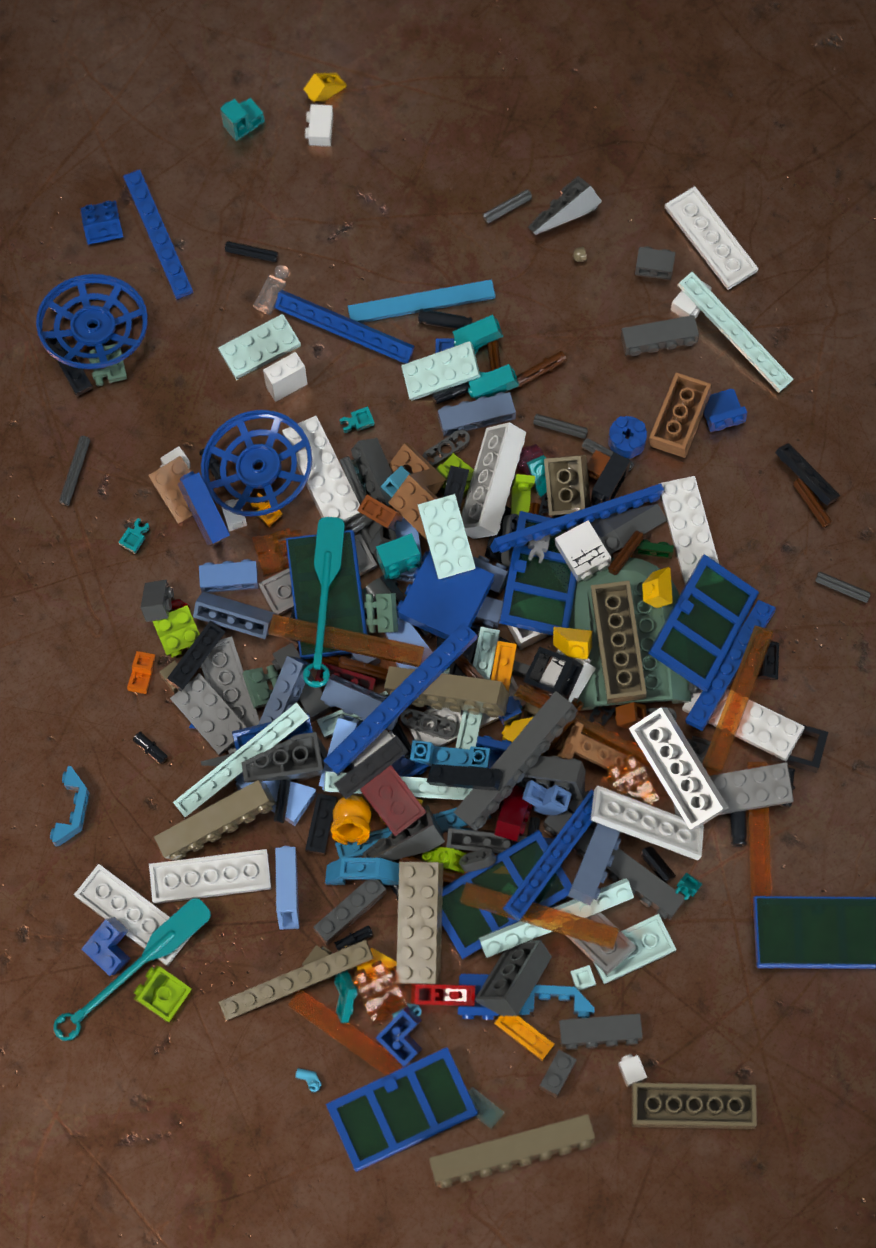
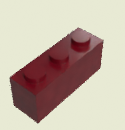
(360, 679)
(513, 815)

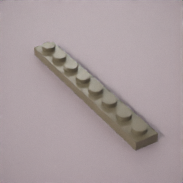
(296, 980)

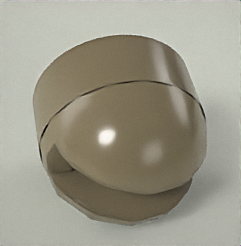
(579, 254)

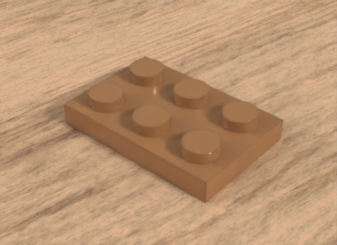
(166, 481)

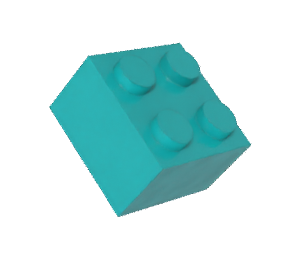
(398, 556)

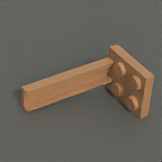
(576, 743)

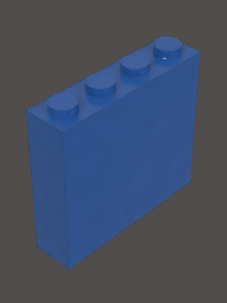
(202, 507)
(445, 602)

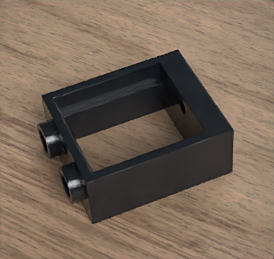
(610, 479)
(570, 670)
(804, 764)

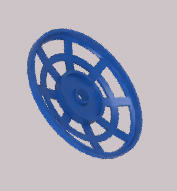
(89, 315)
(250, 457)

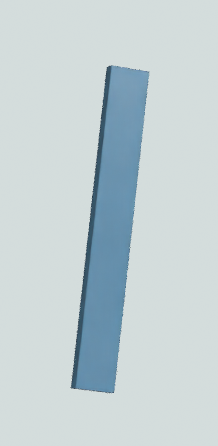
(424, 300)
(352, 850)

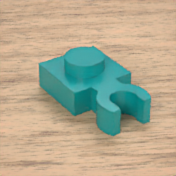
(360, 419)
(133, 538)
(688, 886)

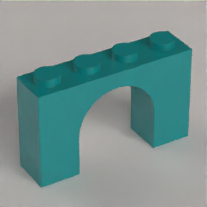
(490, 382)

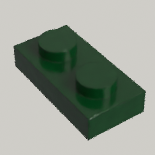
(660, 549)

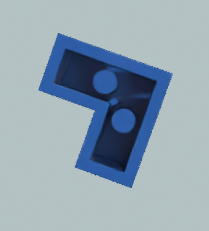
(103, 946)
(396, 1036)

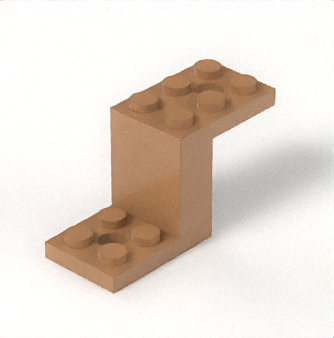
(417, 488)

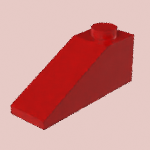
(443, 994)

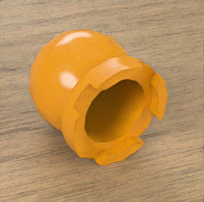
(351, 820)

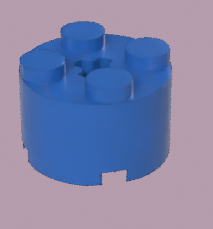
(627, 427)

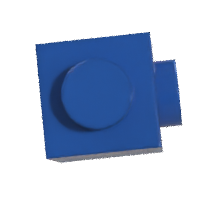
(513, 711)

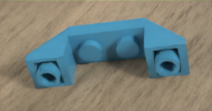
(429, 754)
(64, 832)
(362, 868)
(581, 1005)

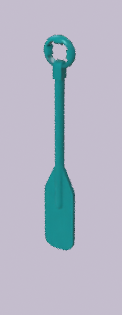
(327, 565)
(161, 943)

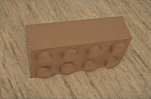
(680, 415)

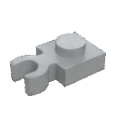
(539, 547)

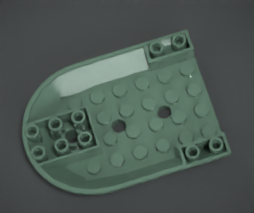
(660, 680)

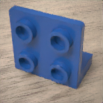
(101, 222)

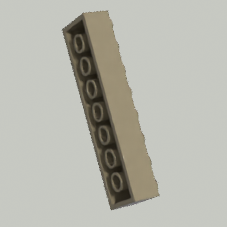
(512, 1150)

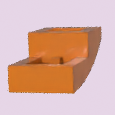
(141, 672)

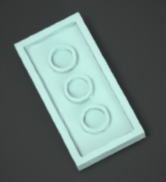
(259, 346)
(440, 371)
(446, 536)
(651, 944)

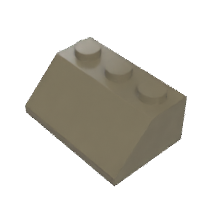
(567, 484)

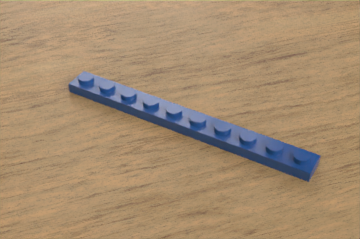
(573, 519)
(400, 698)

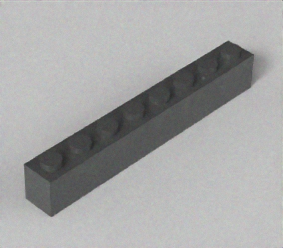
(517, 759)
(643, 883)

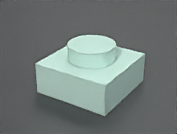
(583, 978)

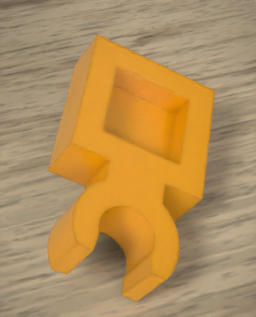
(270, 518)

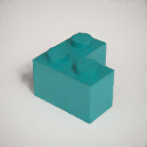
(241, 118)

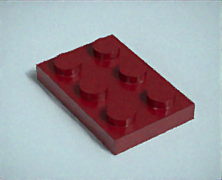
(392, 800)

